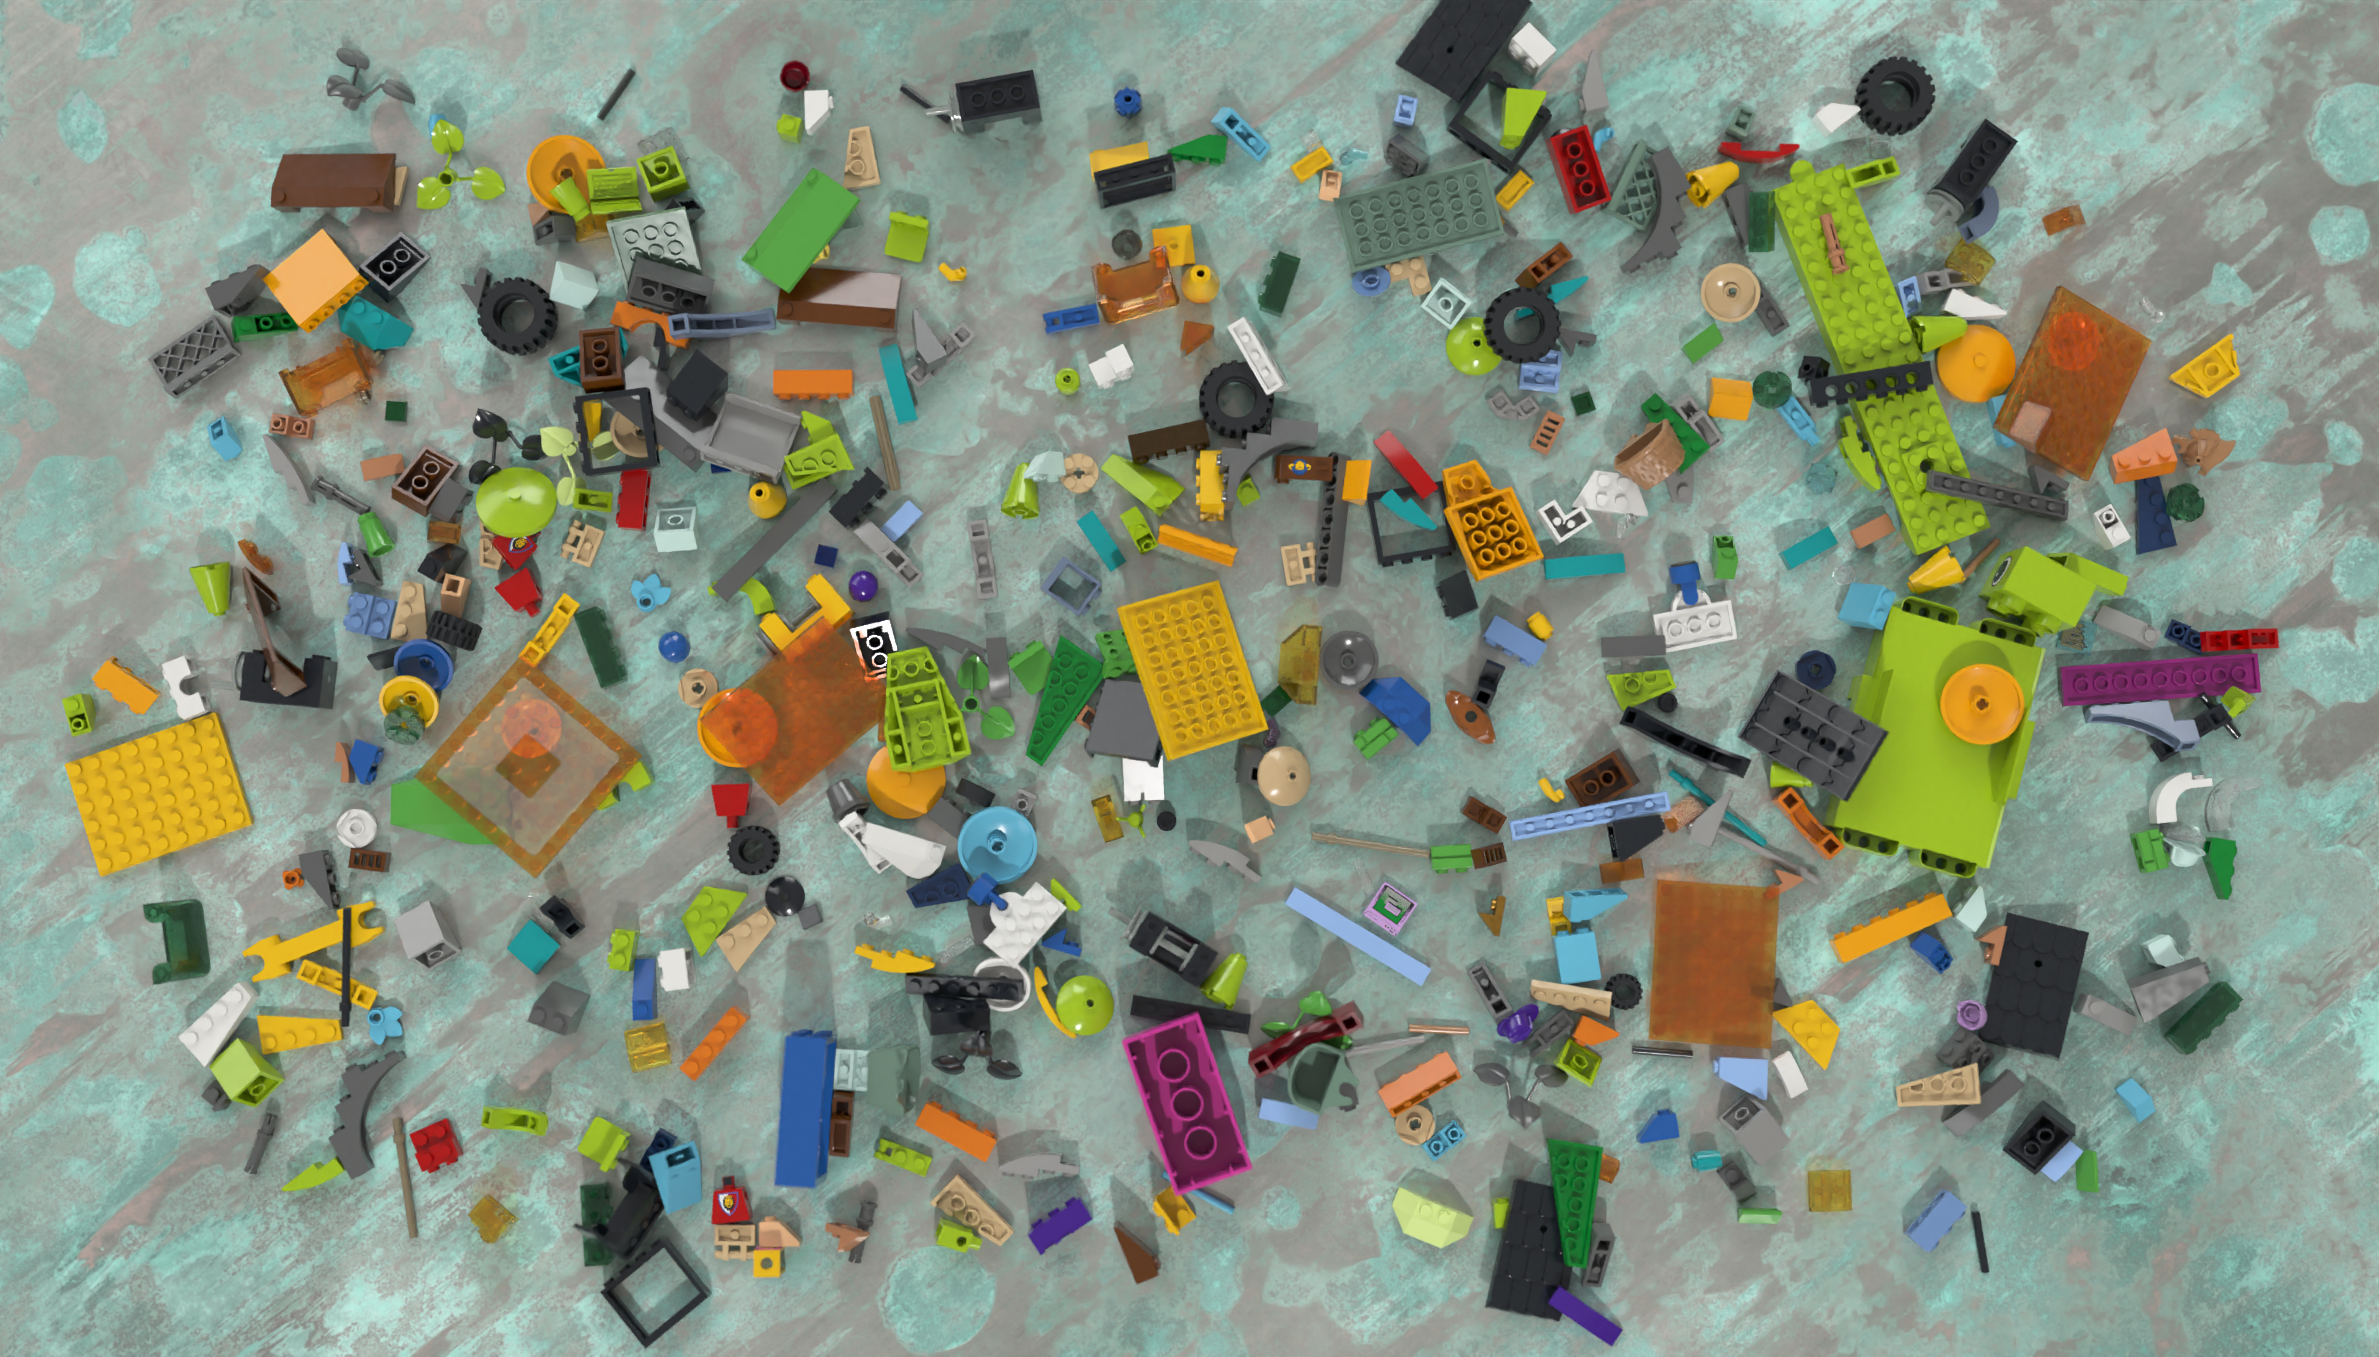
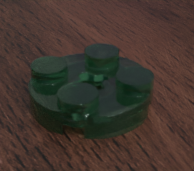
(1772, 379)
(2176, 507)
(397, 733)

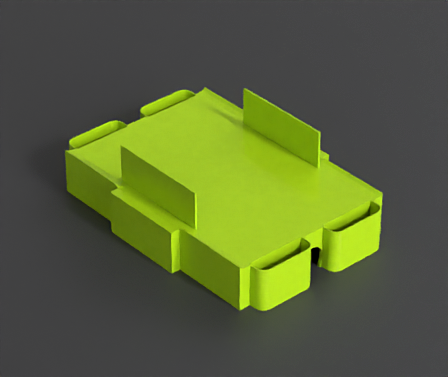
(1925, 782)

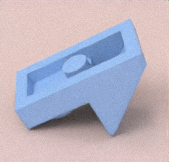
(1405, 112)
(1909, 296)

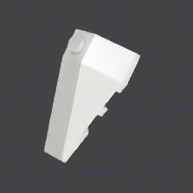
(909, 853)

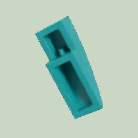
(1408, 511)
(1101, 541)
(1808, 548)

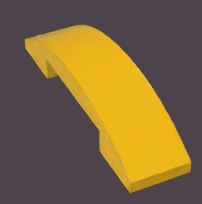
(552, 630)
(332, 981)
(1040, 981)

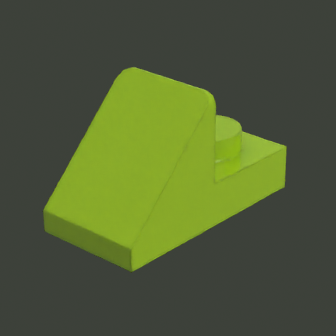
(1247, 492)
(592, 500)
(2237, 701)
(1060, 892)

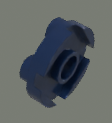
(1819, 659)

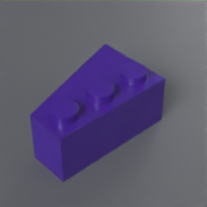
(1059, 1224)

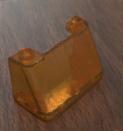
(1135, 288)
(328, 379)

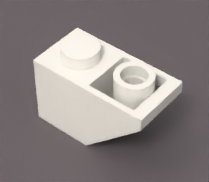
(2109, 527)

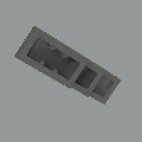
(939, 640)

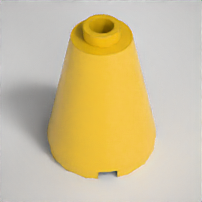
(1710, 182)
(1200, 284)
(767, 499)
(1936, 573)

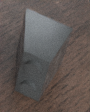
(559, 1009)

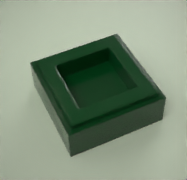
(1582, 403)
(396, 411)

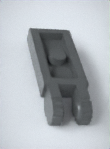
(1770, 314)
(1550, 1032)

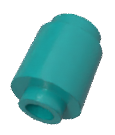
(1706, 1160)

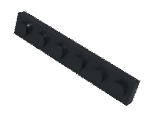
(964, 986)
(1211, 1017)

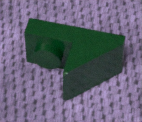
(1275, 701)

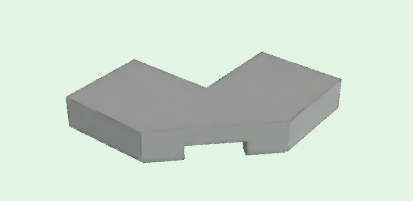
(1504, 408)

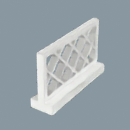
(1258, 356)

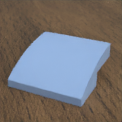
(1542, 374)

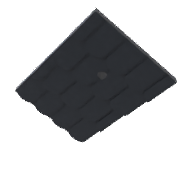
(1474, 31)
(1813, 735)
(2029, 1004)
(1529, 1255)

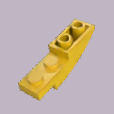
(903, 962)

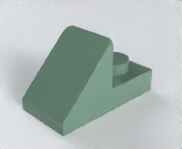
(1740, 123)

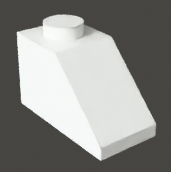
(817, 109)
(1833, 117)

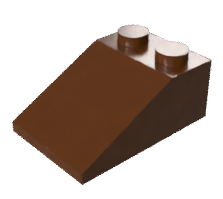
(601, 360)
(423, 480)
(1602, 780)
(1140, 1258)

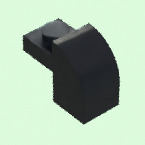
(1487, 683)
(563, 916)

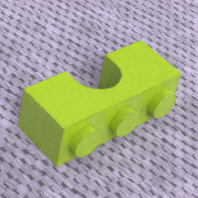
(637, 777)

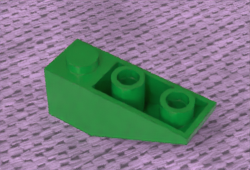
(1203, 149)
(262, 326)
(2219, 864)

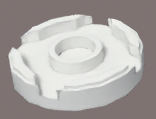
(357, 828)

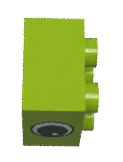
(2036, 591)

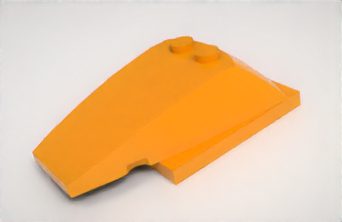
(1487, 522)

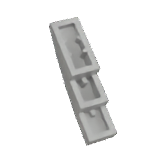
(284, 465)

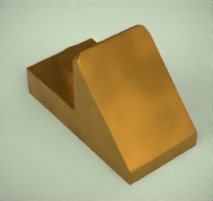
(1494, 921)

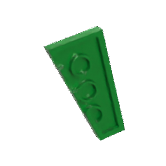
(1694, 446)

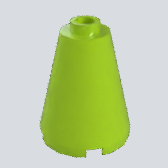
(1936, 331)
(1021, 495)
(213, 585)
(1225, 981)

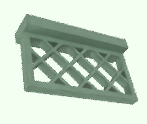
(1622, 183)

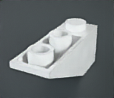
(1968, 307)

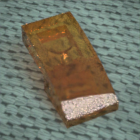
(1621, 871)

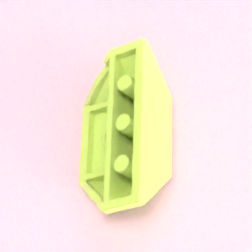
(1429, 1219)

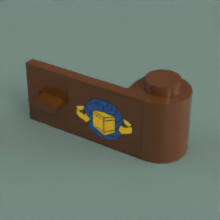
(1302, 468)

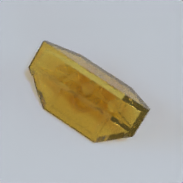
(1300, 664)

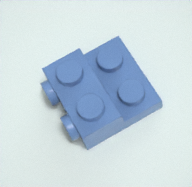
(370, 615)

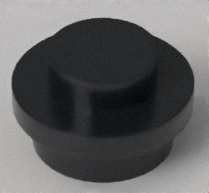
(1667, 702)
(1166, 821)

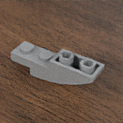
(888, 553)
(1217, 854)
(1029, 1165)

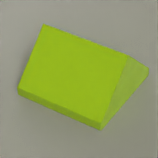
(1578, 1062)

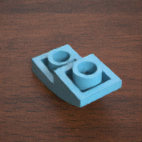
(1443, 1140)

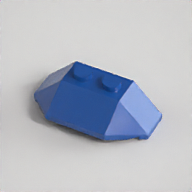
(1401, 706)

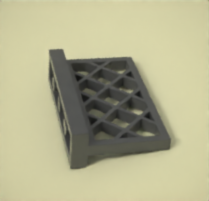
(200, 368)

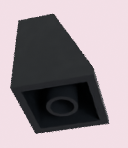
(697, 386)
(1633, 834)

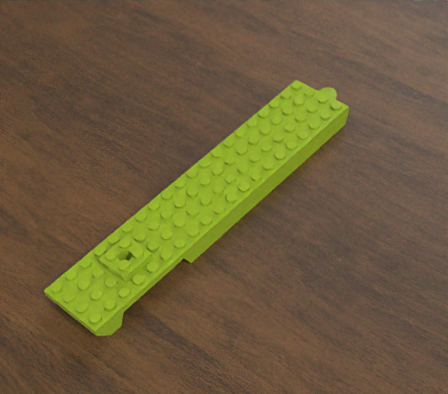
(1867, 332)

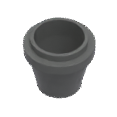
(846, 799)

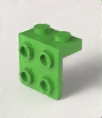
(1116, 654)
(1032, 666)

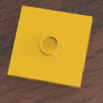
(1178, 243)

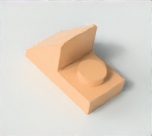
(1330, 185)

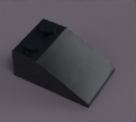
(393, 266)
(1457, 596)
(874, 640)
(2040, 1137)

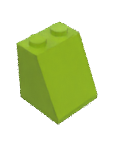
(1517, 114)
(245, 1073)

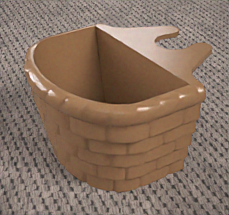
(1650, 455)

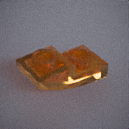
(259, 561)

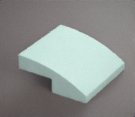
(851, 1069)

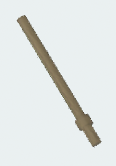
(1332, 839)
(399, 1138)

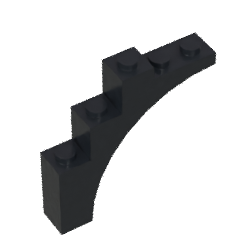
(1683, 743)

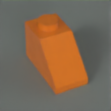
(1591, 1032)

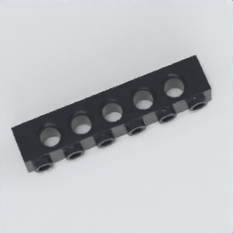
(1920, 371)

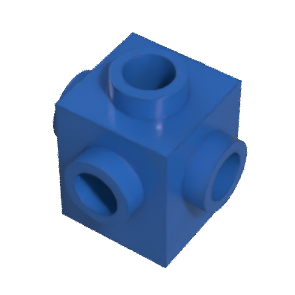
(1130, 108)

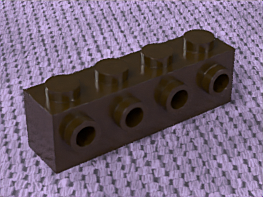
(1169, 441)

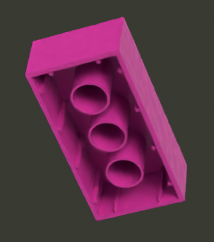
(1186, 1103)

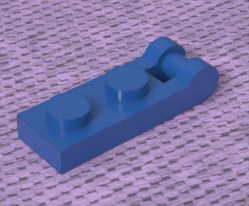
(1071, 318)

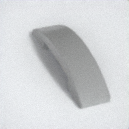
(953, 345)
(982, 559)

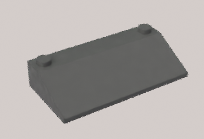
(674, 430)

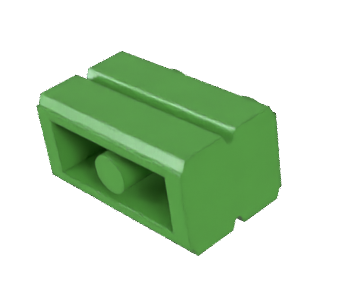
(1374, 738)
(2150, 850)
(1450, 857)

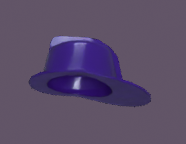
(1519, 1024)

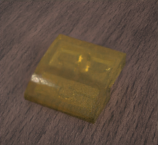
(1970, 261)
(647, 1047)
(1829, 1190)

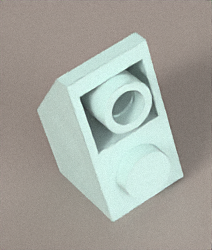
(1047, 467)
(1971, 910)
(2162, 951)

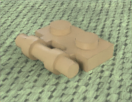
(588, 544)
(1293, 563)
(735, 1235)

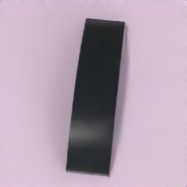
(2205, 722)

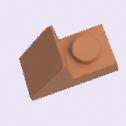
(1785, 880)
(1995, 938)
(848, 1235)

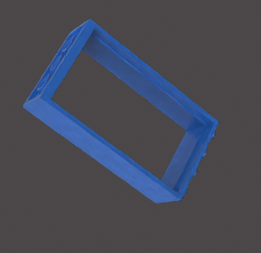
(805, 1109)

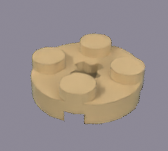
(1087, 480)
(690, 680)
(1420, 1134)

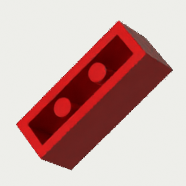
(634, 500)

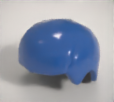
(674, 647)

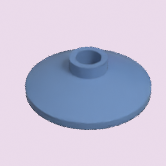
(1371, 281)

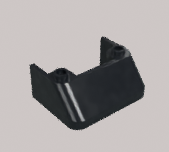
(632, 1217)

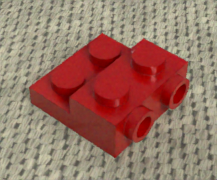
(436, 1145)

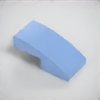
(901, 521)
(345, 559)
(2062, 1161)

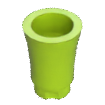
(571, 199)
(1784, 777)

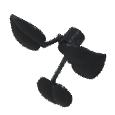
(491, 425)
(977, 1046)

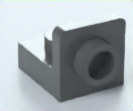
(217, 1096)

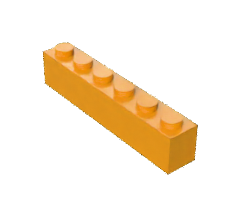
(1890, 927)

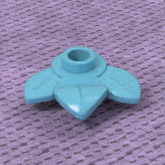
(651, 590)
(387, 1025)

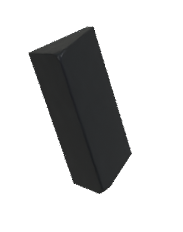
(383, 659)

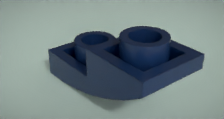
(2184, 636)
(662, 1141)

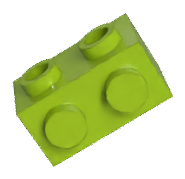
(623, 949)

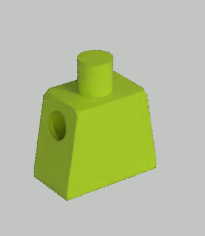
(949, 1232)

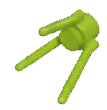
(1135, 820)

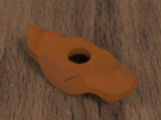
(1481, 728)

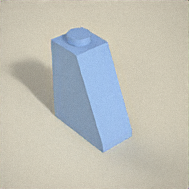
(1744, 1072)

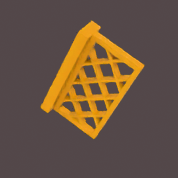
(1196, 545)

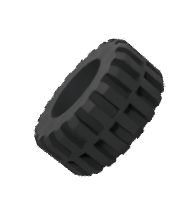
(1909, 76)
(497, 301)
(1547, 317)
(1216, 417)

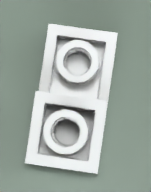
(1790, 1074)

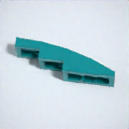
(1557, 293)
(898, 384)
(1584, 566)

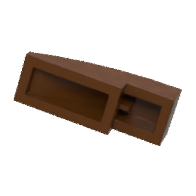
(841, 1123)

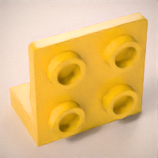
(1173, 1209)

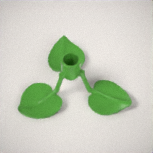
(974, 675)
(1315, 1005)

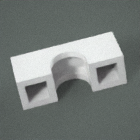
(178, 674)

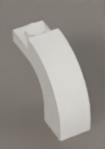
(2164, 798)
(855, 826)

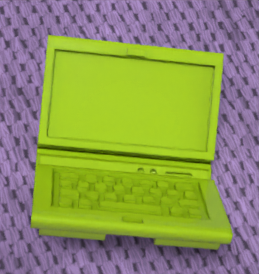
(613, 190)

